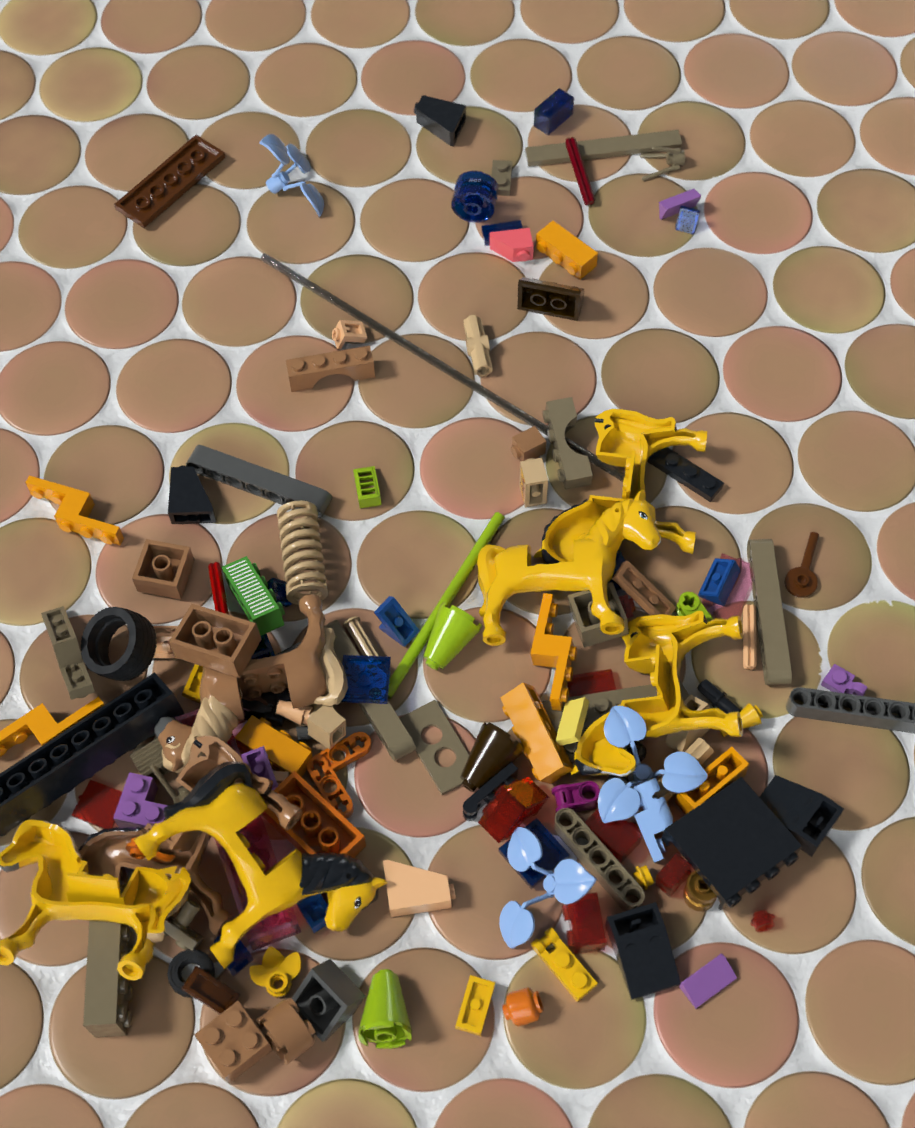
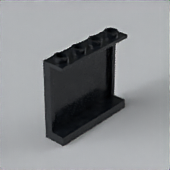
(733, 842)

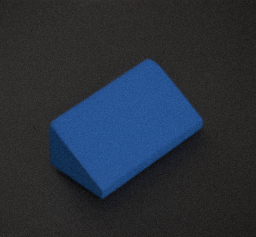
(720, 581)

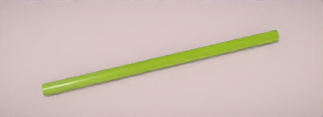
(448, 596)

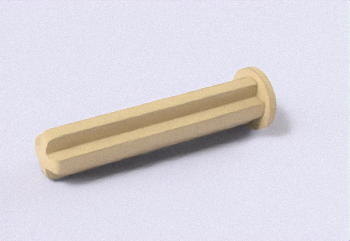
(359, 636)

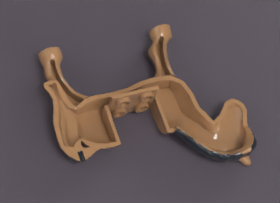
(108, 852)

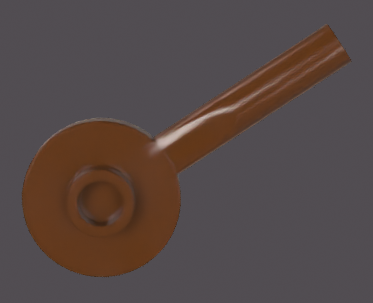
(800, 580)

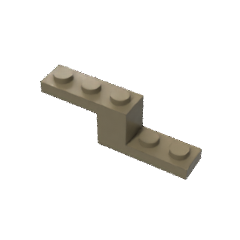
(67, 653)

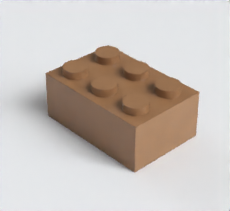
(215, 640)

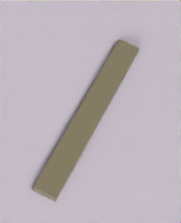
(604, 147)

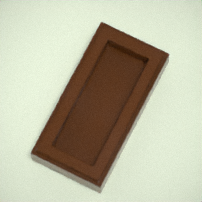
(209, 990)

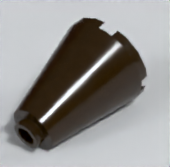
(488, 756)

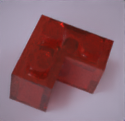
(511, 807)

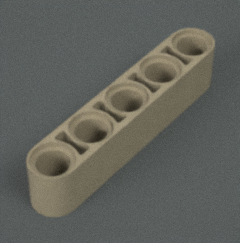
(596, 848)

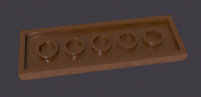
(169, 181)

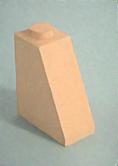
(416, 889)

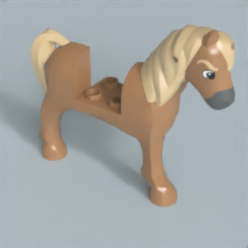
(305, 670)

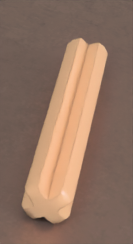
(749, 637)

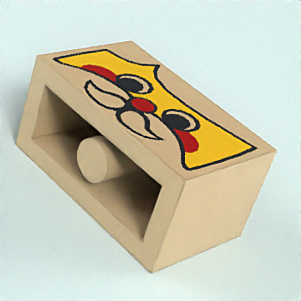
(533, 482)

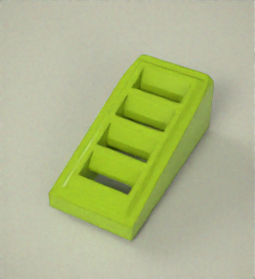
(370, 499)

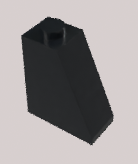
(441, 118)
(188, 499)

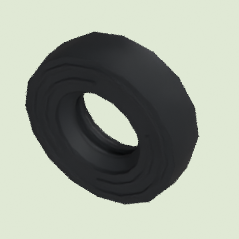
(180, 961)

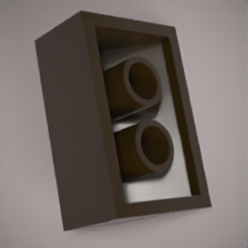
(550, 298)

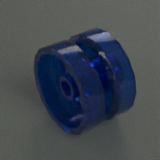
(475, 196)

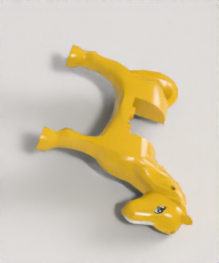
(510, 571)

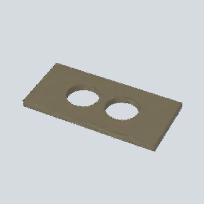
(431, 715)

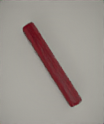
(580, 171)

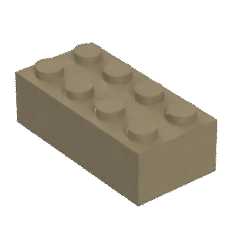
(105, 989)

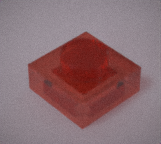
(628, 605)

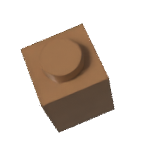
(528, 444)

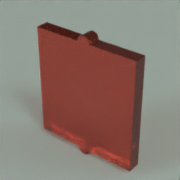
(97, 805)

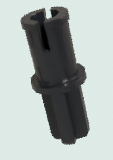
(717, 697)

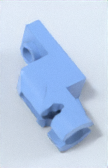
(653, 818)

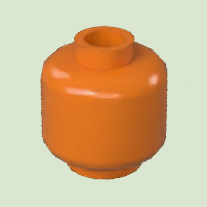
(523, 1006)

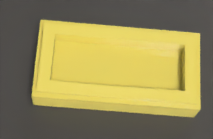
(572, 721)

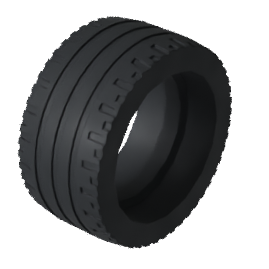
(99, 634)

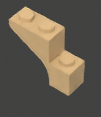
(326, 725)

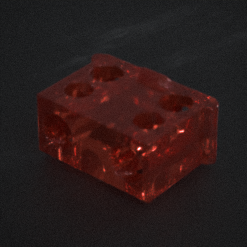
(673, 875)

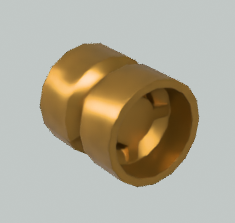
(698, 894)

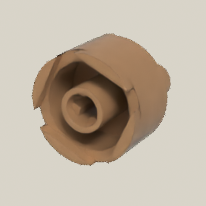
(287, 1031)

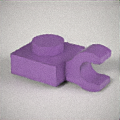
(842, 681)

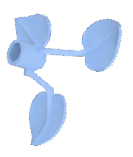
(280, 179)
(616, 798)
(567, 883)

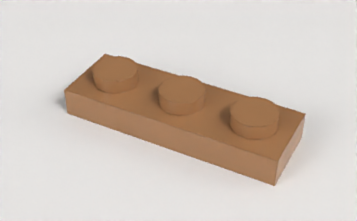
(642, 590)

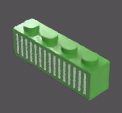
(253, 596)

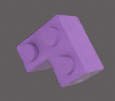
(137, 803)

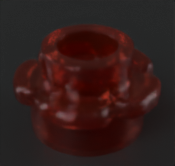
(762, 921)

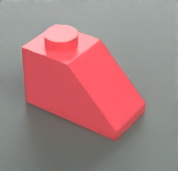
(512, 244)

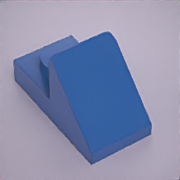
(396, 621)

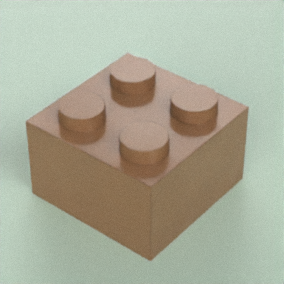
(163, 569)
(233, 1042)

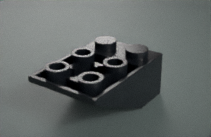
(802, 811)
(643, 950)

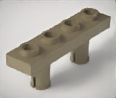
(178, 926)

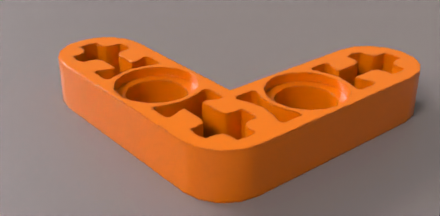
(331, 766)

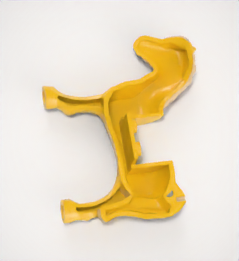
(69, 893)

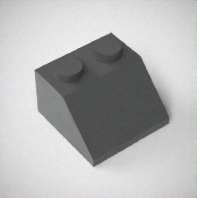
(327, 998)

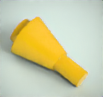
(750, 717)

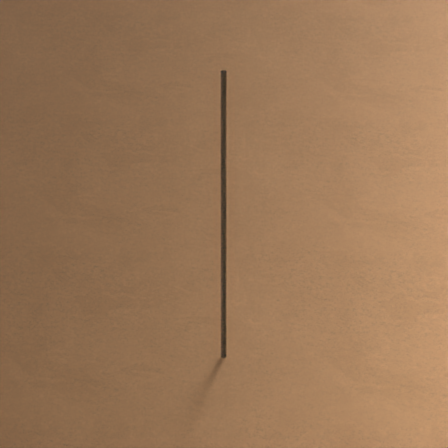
(436, 362)

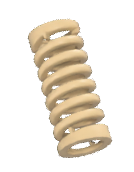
(290, 557)

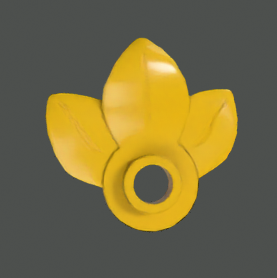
(274, 969)

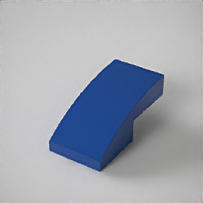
(314, 911)

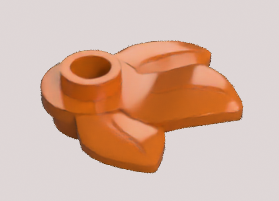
(136, 853)

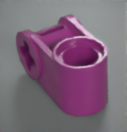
(574, 796)

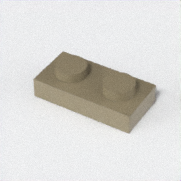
(502, 174)

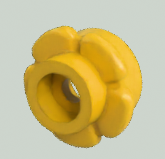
(643, 877)

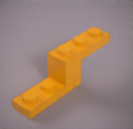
(74, 510)
(553, 651)
(42, 725)

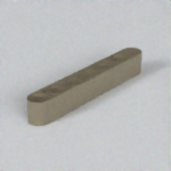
(769, 612)
(381, 716)

